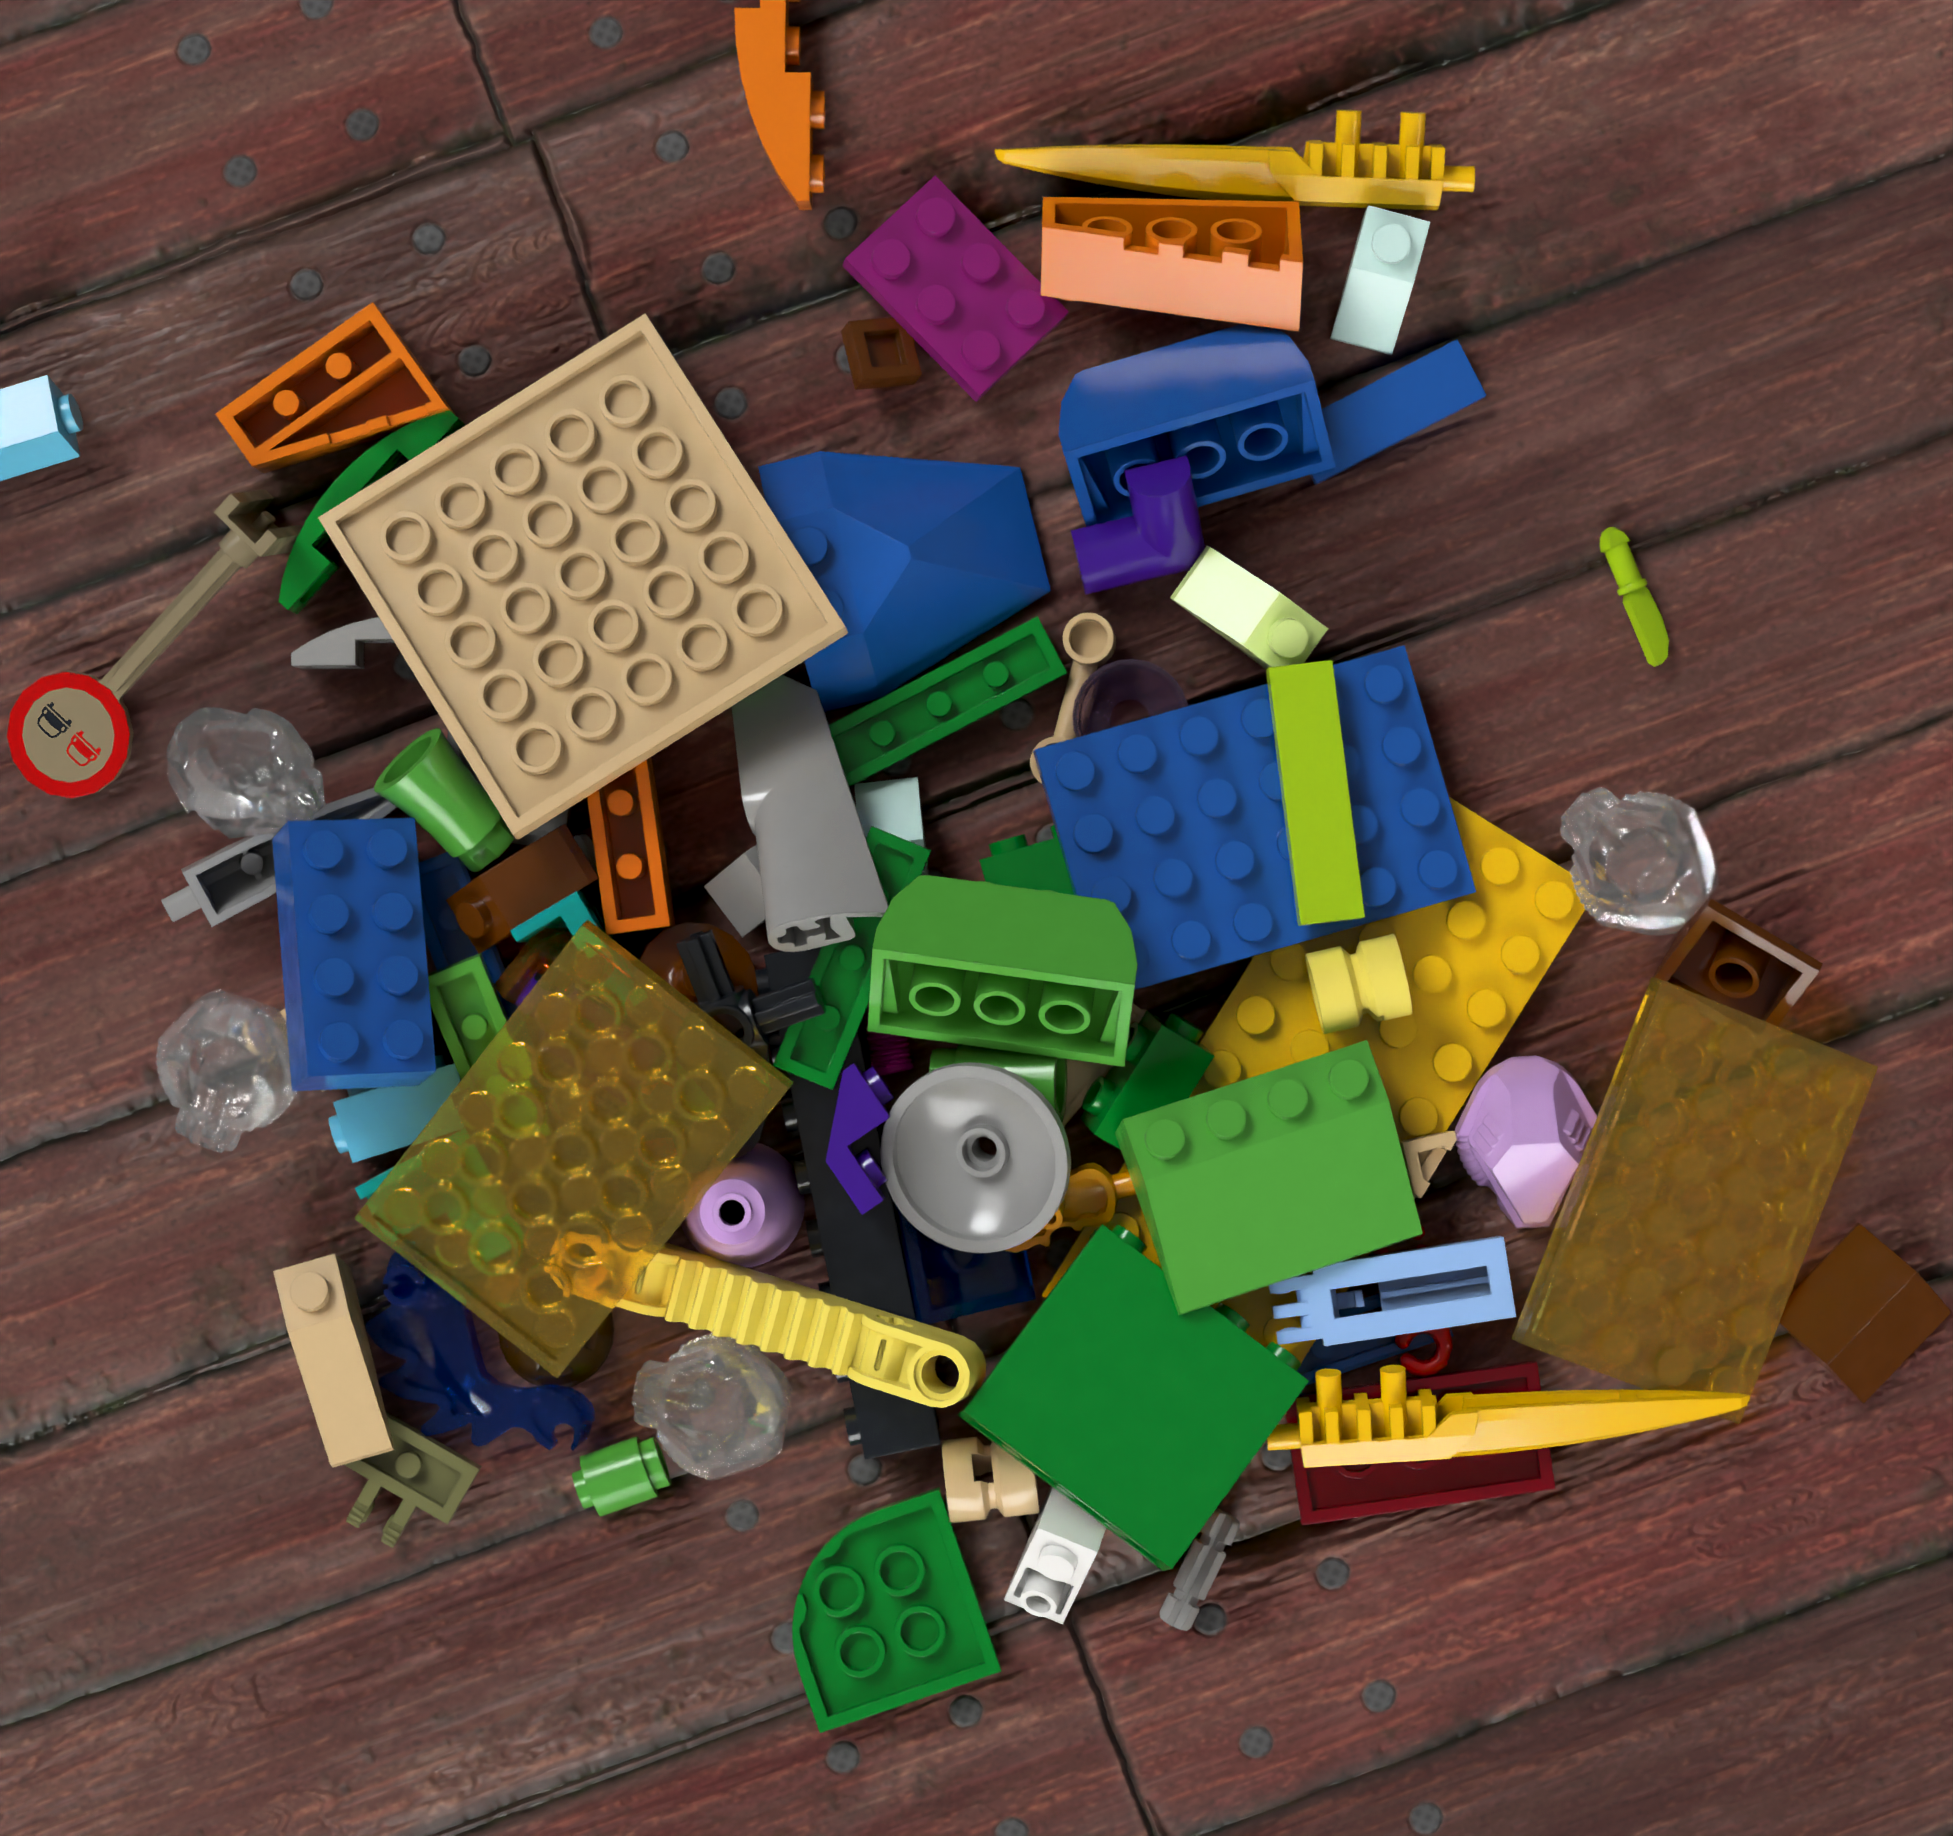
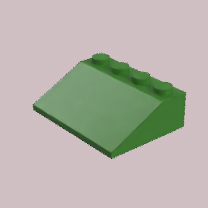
(1270, 1177)

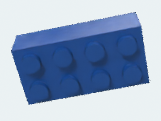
(353, 954)

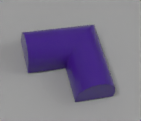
(1152, 543)

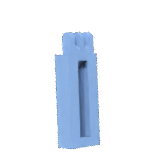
(1416, 1289)

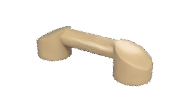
(1089, 643)

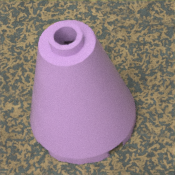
(772, 1207)

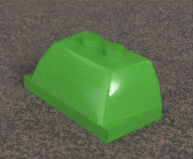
(1004, 970)

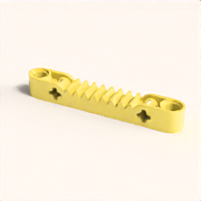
(806, 1325)

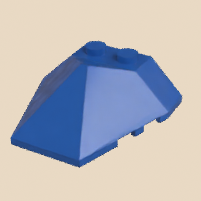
(908, 559)

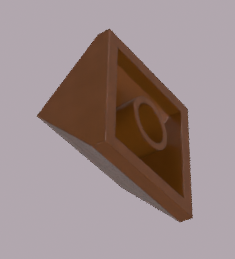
(1737, 964)
(1862, 1312)

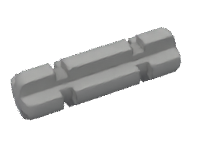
(1199, 1570)

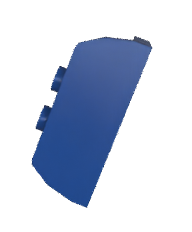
(1226, 399)

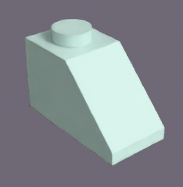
(1380, 279)

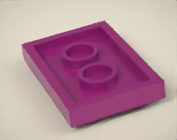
(955, 288)

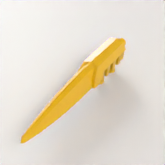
(1326, 176)
(1478, 1424)

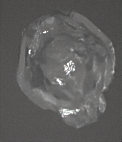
(243, 771)
(1639, 860)
(225, 1068)
(715, 1406)

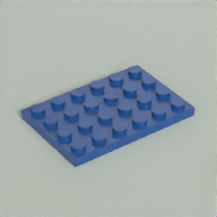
(1190, 829)

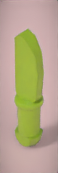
(1636, 597)

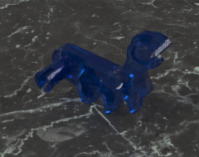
(448, 1369)

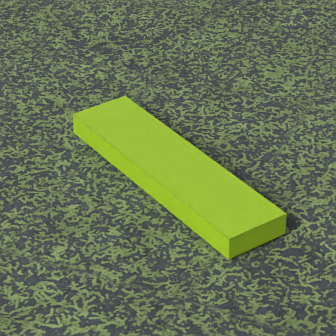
(1315, 793)

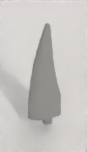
(245, 869)

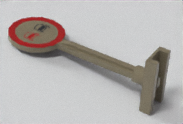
(74, 729)

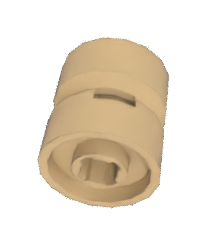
(1011, 1493)

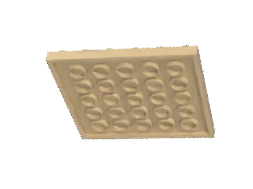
(582, 576)

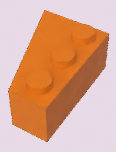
(333, 396)

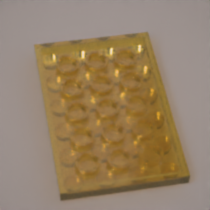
(573, 1149)
(1694, 1198)

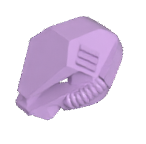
(1525, 1136)

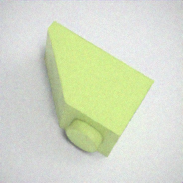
(1247, 611)

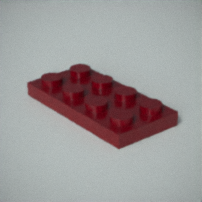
(1384, 1488)

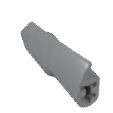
(803, 819)

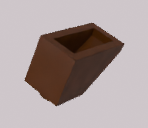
(521, 888)

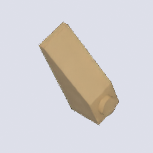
(334, 1358)

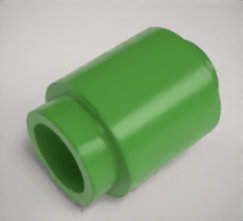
(621, 1475)

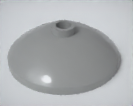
(950, 1183)

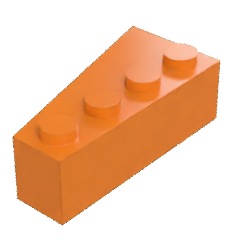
(1177, 257)

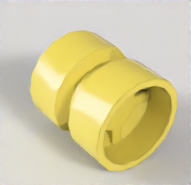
(1359, 983)

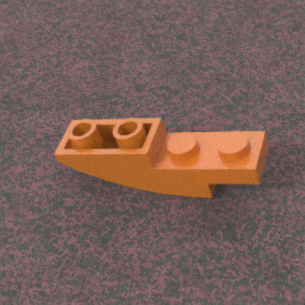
(781, 101)

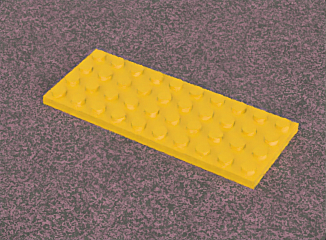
(1467, 978)

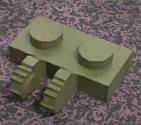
(418, 1472)

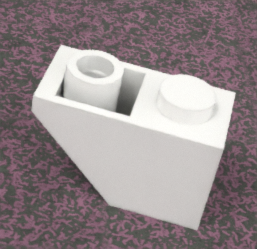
(1055, 1559)

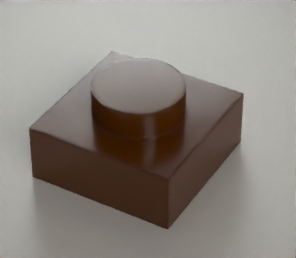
(880, 353)

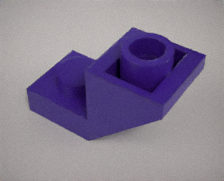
(857, 1112)

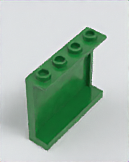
(1131, 1403)

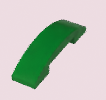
(310, 567)

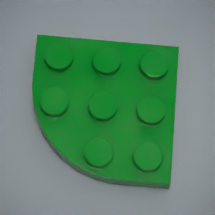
(889, 1614)

